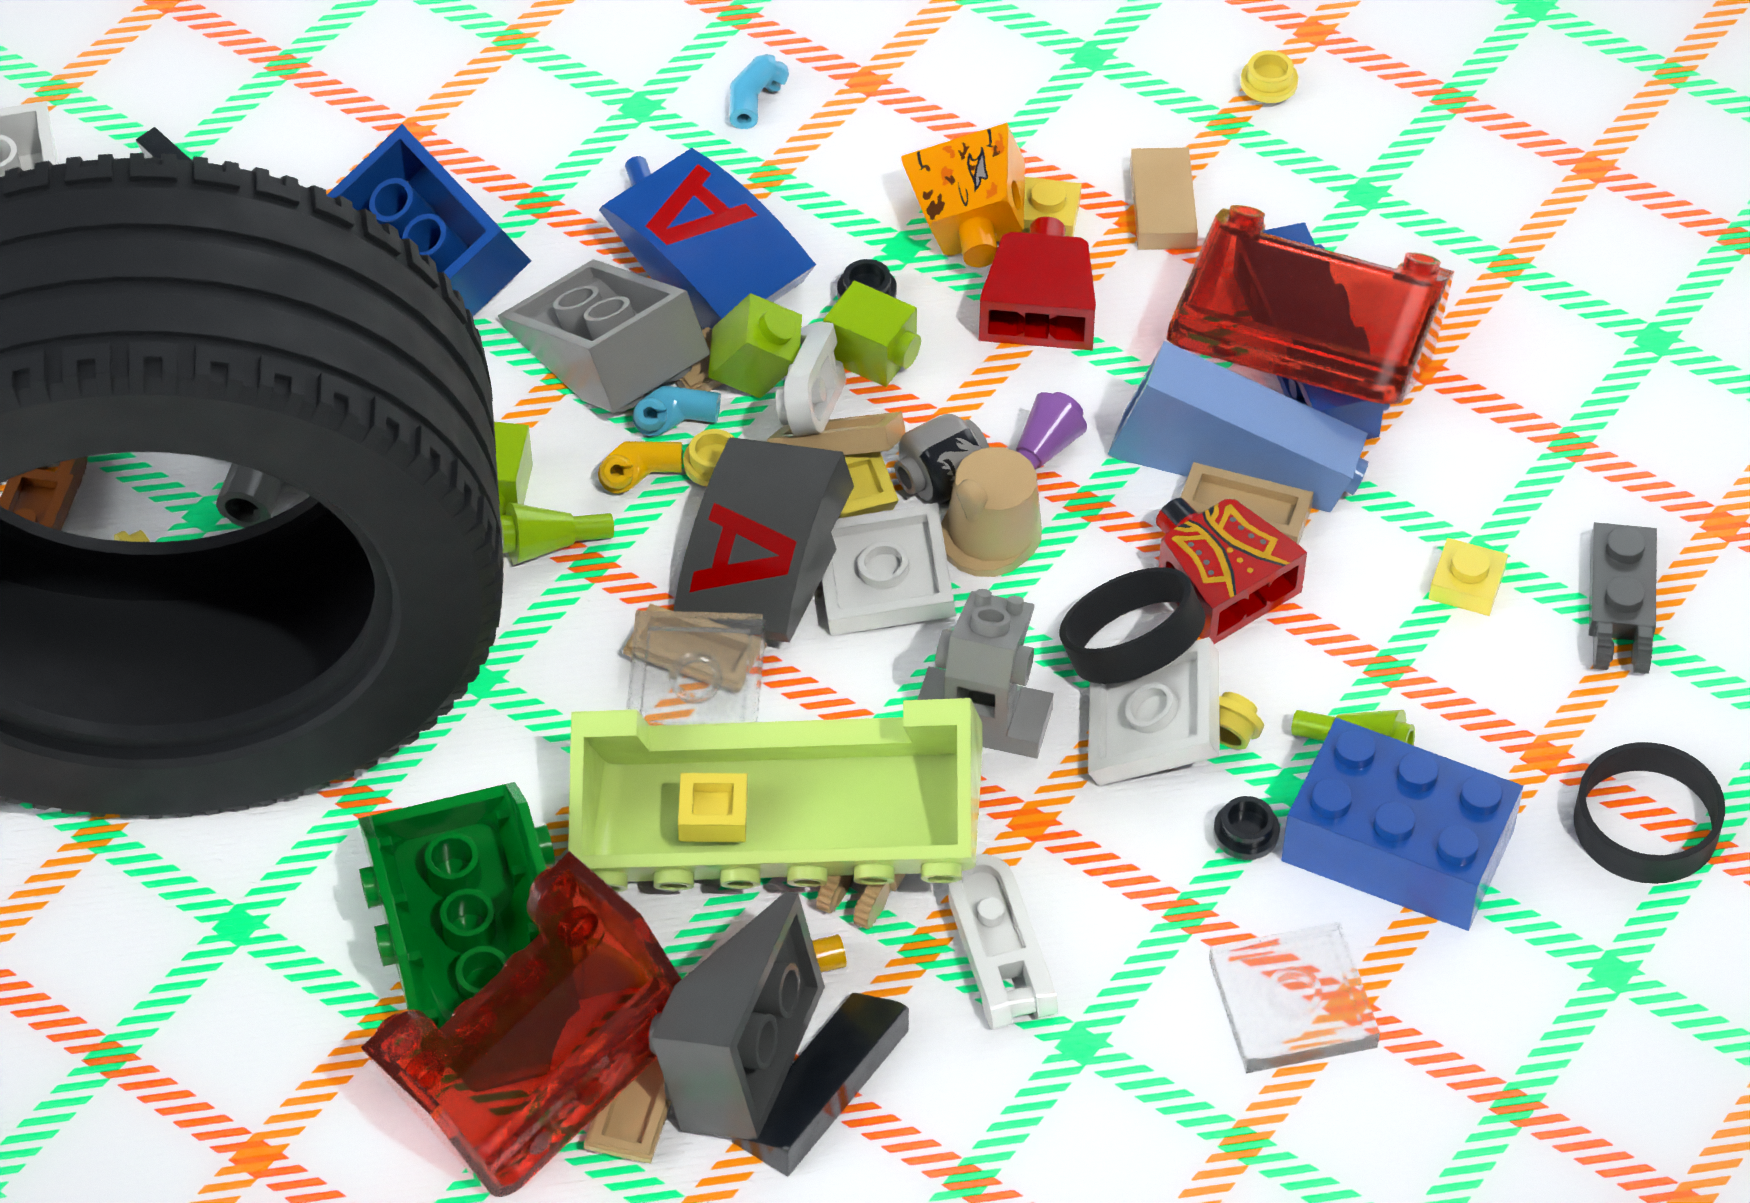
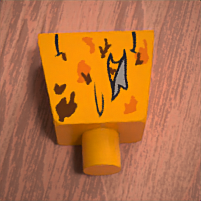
(970, 191)

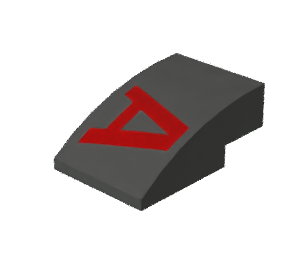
(764, 532)

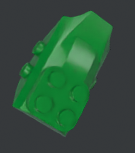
(453, 891)

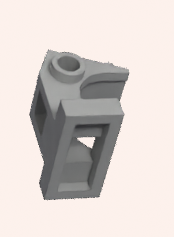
(987, 663)

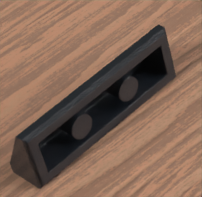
(828, 1078)

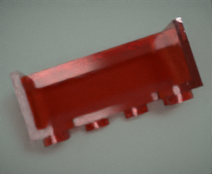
(540, 1040)

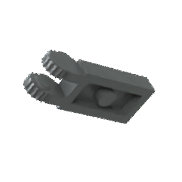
(1622, 592)

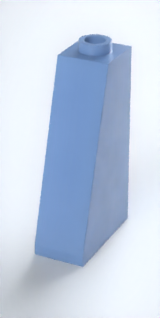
(1220, 419)

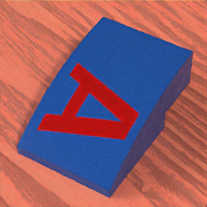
(707, 236)

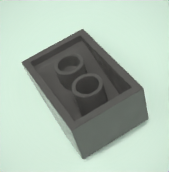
(739, 1024)

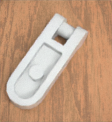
(811, 382)
(1001, 942)

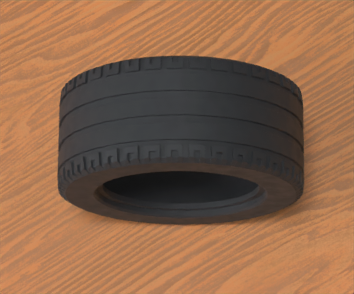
(264, 335)

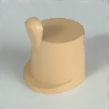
(993, 513)

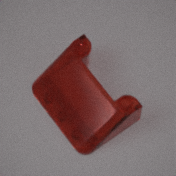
(1310, 310)

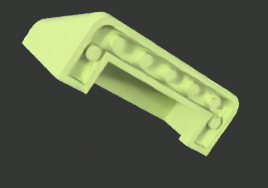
(819, 801)

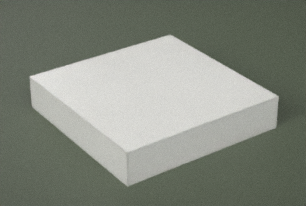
(888, 571)
(1157, 718)

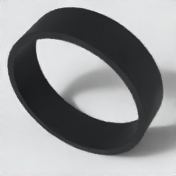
(1143, 653)
(1661, 760)

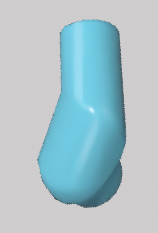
(745, 88)
(671, 406)

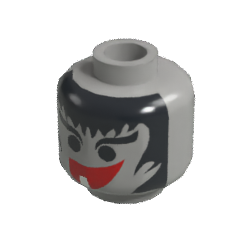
(933, 454)

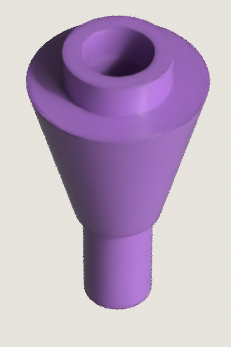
(1051, 427)

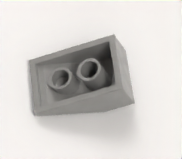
(609, 333)

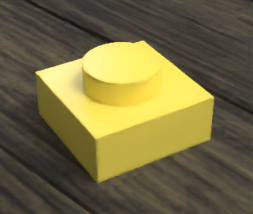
(1052, 199)
(872, 485)
(1468, 576)
(712, 807)

